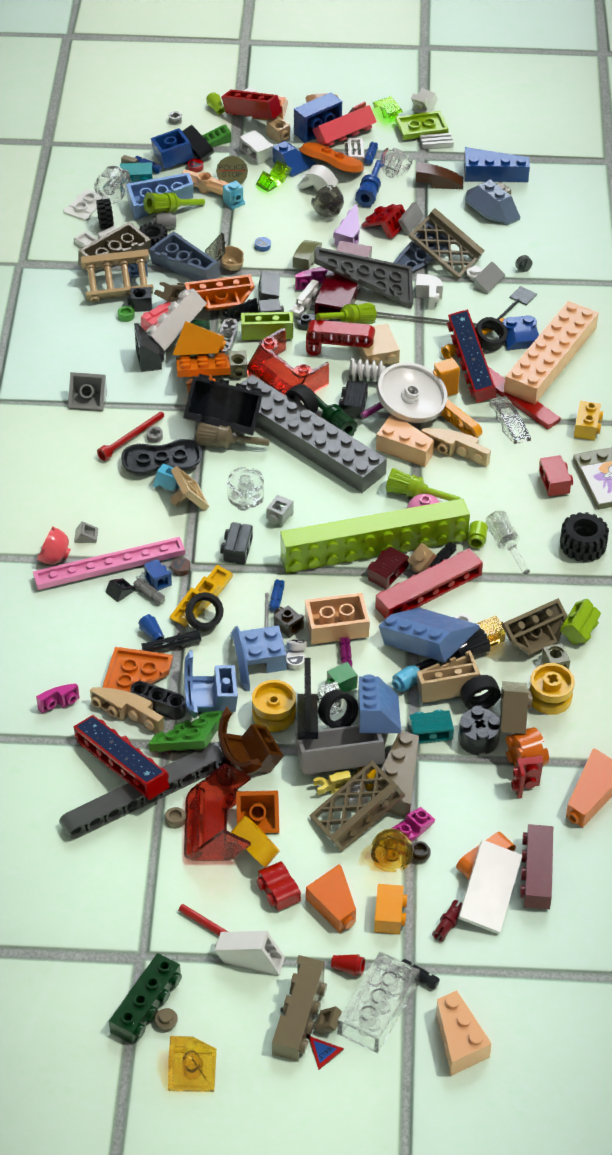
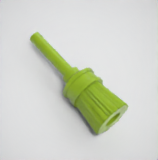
(167, 202)
(352, 313)
(412, 485)

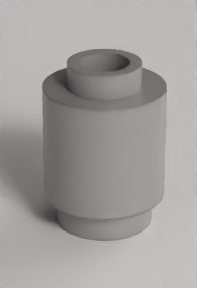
(166, 219)

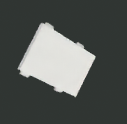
(83, 205)

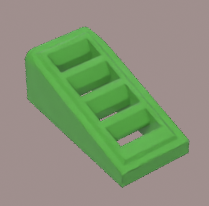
(218, 136)

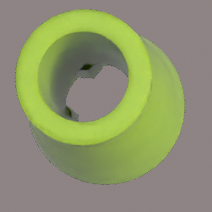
(215, 102)

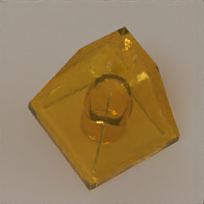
(191, 1065)

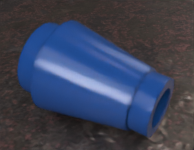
(150, 626)

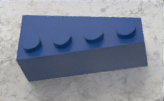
(495, 166)

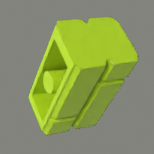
(580, 622)

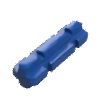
(371, 152)
(155, 167)
(276, 595)

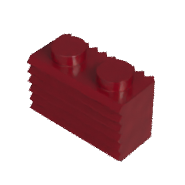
(387, 567)

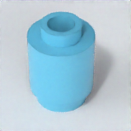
(405, 678)

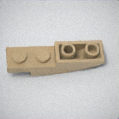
(452, 442)
(124, 704)

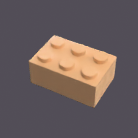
(336, 618)

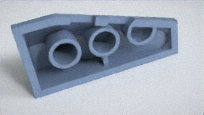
(415, 256)

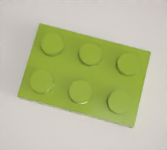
(421, 124)

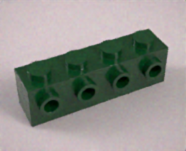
(145, 998)

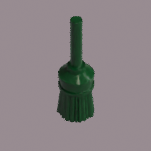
(337, 417)

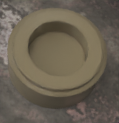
(175, 817)

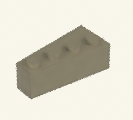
(119, 240)
(514, 706)
(401, 769)
(299, 1009)

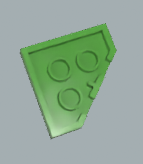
(188, 735)

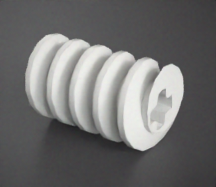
(365, 370)

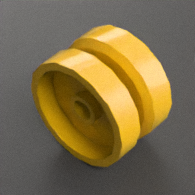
(551, 688)
(274, 705)

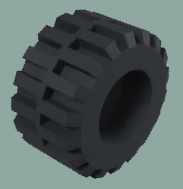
(584, 536)

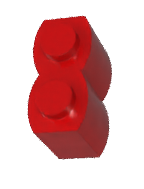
(279, 886)

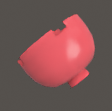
(54, 547)

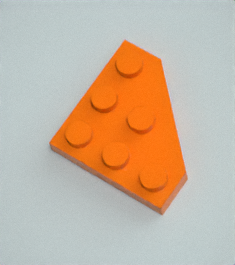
(136, 665)

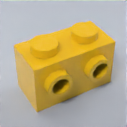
(587, 420)

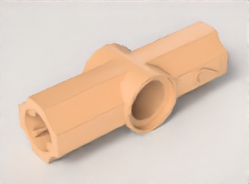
(206, 183)

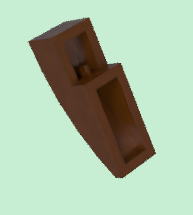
(438, 176)

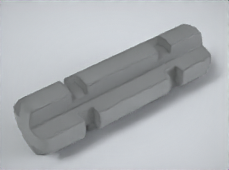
(149, 591)

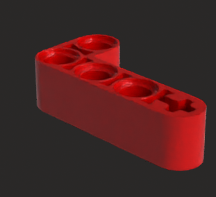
(337, 333)

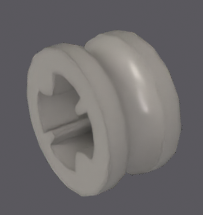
(175, 118)
(154, 430)

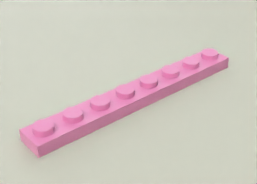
(108, 563)

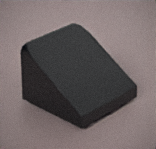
(119, 589)

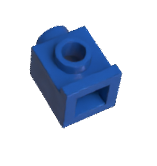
(157, 575)

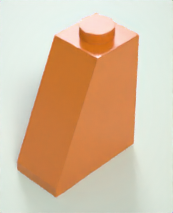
(333, 899)

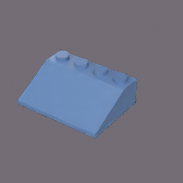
(426, 633)

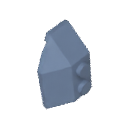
(493, 203)

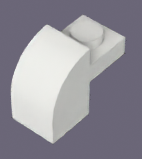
(424, 101)
(319, 177)
(429, 287)

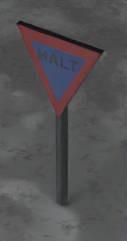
(323, 1051)

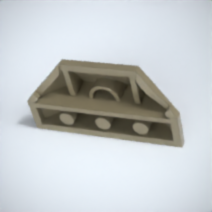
(536, 627)

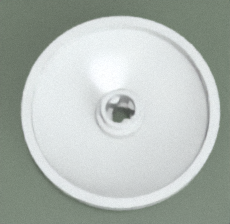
(411, 392)

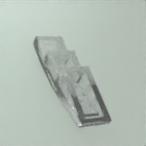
(510, 420)

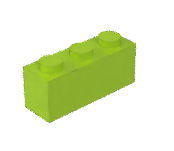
(260, 325)

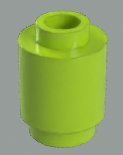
(477, 534)

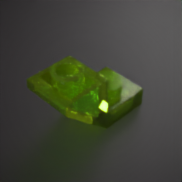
(388, 107)
(275, 178)

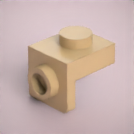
(421, 558)

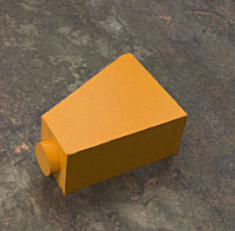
(198, 341)

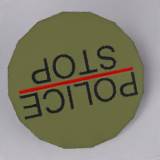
(232, 169)

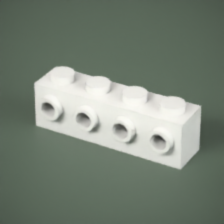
(172, 322)

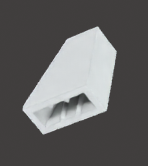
(250, 950)

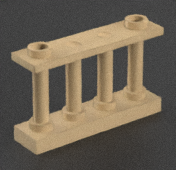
(107, 261)

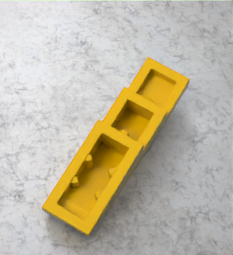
(212, 584)

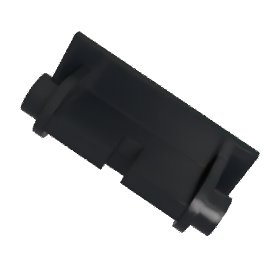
(249, 306)

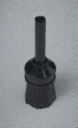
(477, 643)

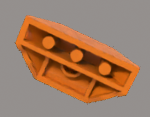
(223, 292)

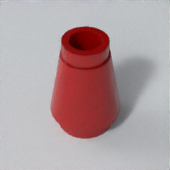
(350, 964)

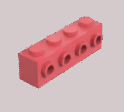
(345, 125)

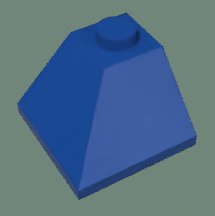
(292, 157)

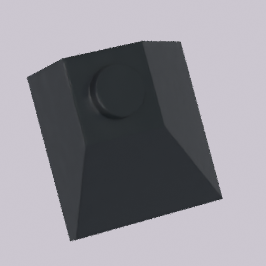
(147, 351)

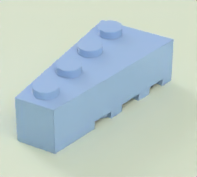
(179, 184)

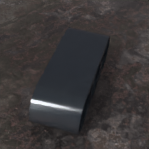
(199, 145)
(164, 701)

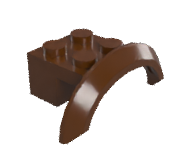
(250, 752)

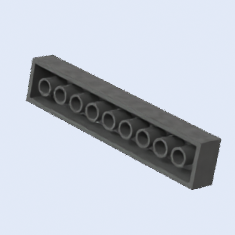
(317, 438)

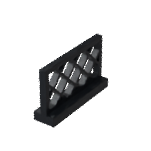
(307, 707)

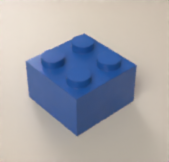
(172, 148)

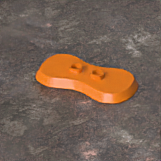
(332, 157)

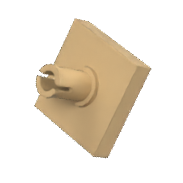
(188, 489)

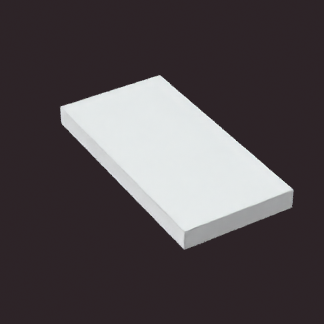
(490, 886)

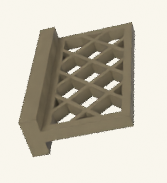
(454, 236)
(366, 814)

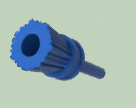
(369, 187)

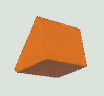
(260, 807)

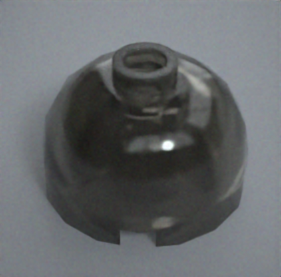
(328, 201)

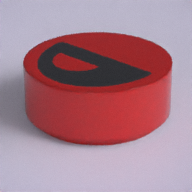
(195, 165)

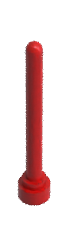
(105, 452)

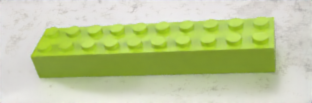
(371, 534)

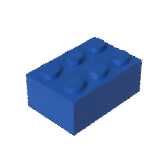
(315, 114)

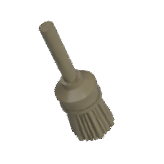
(223, 436)

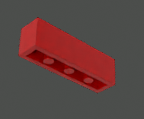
(251, 104)

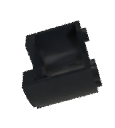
(223, 404)

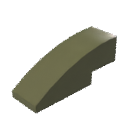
(304, 254)

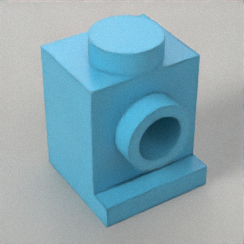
(233, 195)
(165, 478)

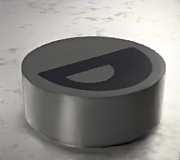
(523, 263)

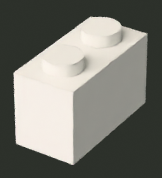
(256, 147)

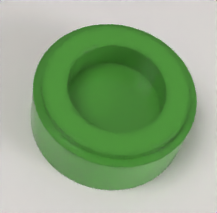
(126, 314)

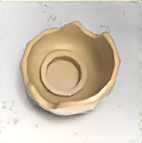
(232, 259)

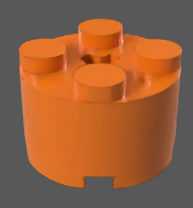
(526, 746)

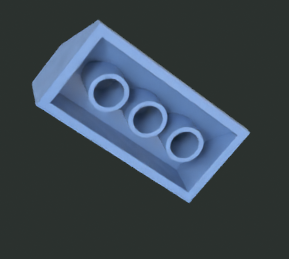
(377, 706)

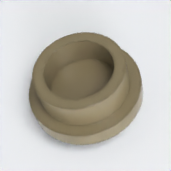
(166, 1019)

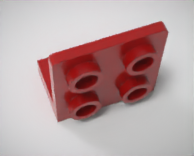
(387, 217)

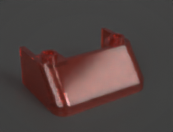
(279, 374)
(206, 817)

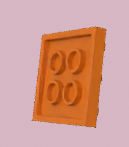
(203, 364)

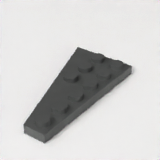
(378, 275)

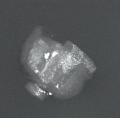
(395, 163)

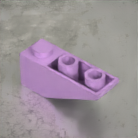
(349, 228)

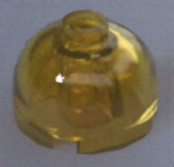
(391, 850)

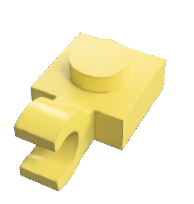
(332, 784)

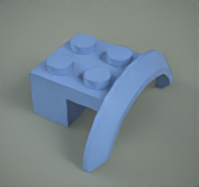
(259, 647)
(209, 692)

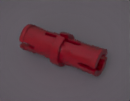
(447, 921)

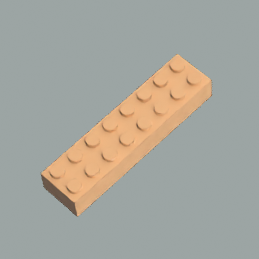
(551, 352)

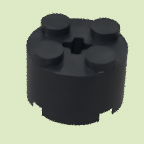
(479, 731)

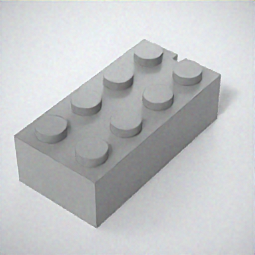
(339, 750)

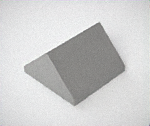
(87, 391)

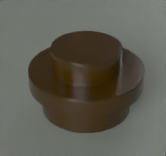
(421, 851)

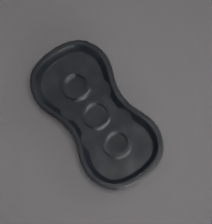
(146, 458)

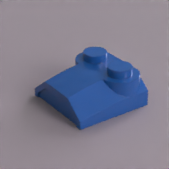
(521, 332)

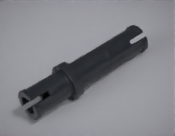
(193, 636)

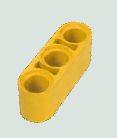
(261, 846)

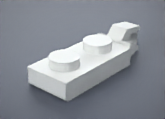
(305, 298)

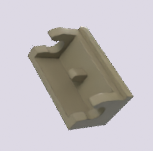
(170, 291)

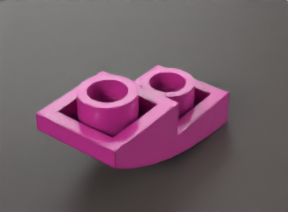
(305, 277)
(60, 695)
(416, 823)

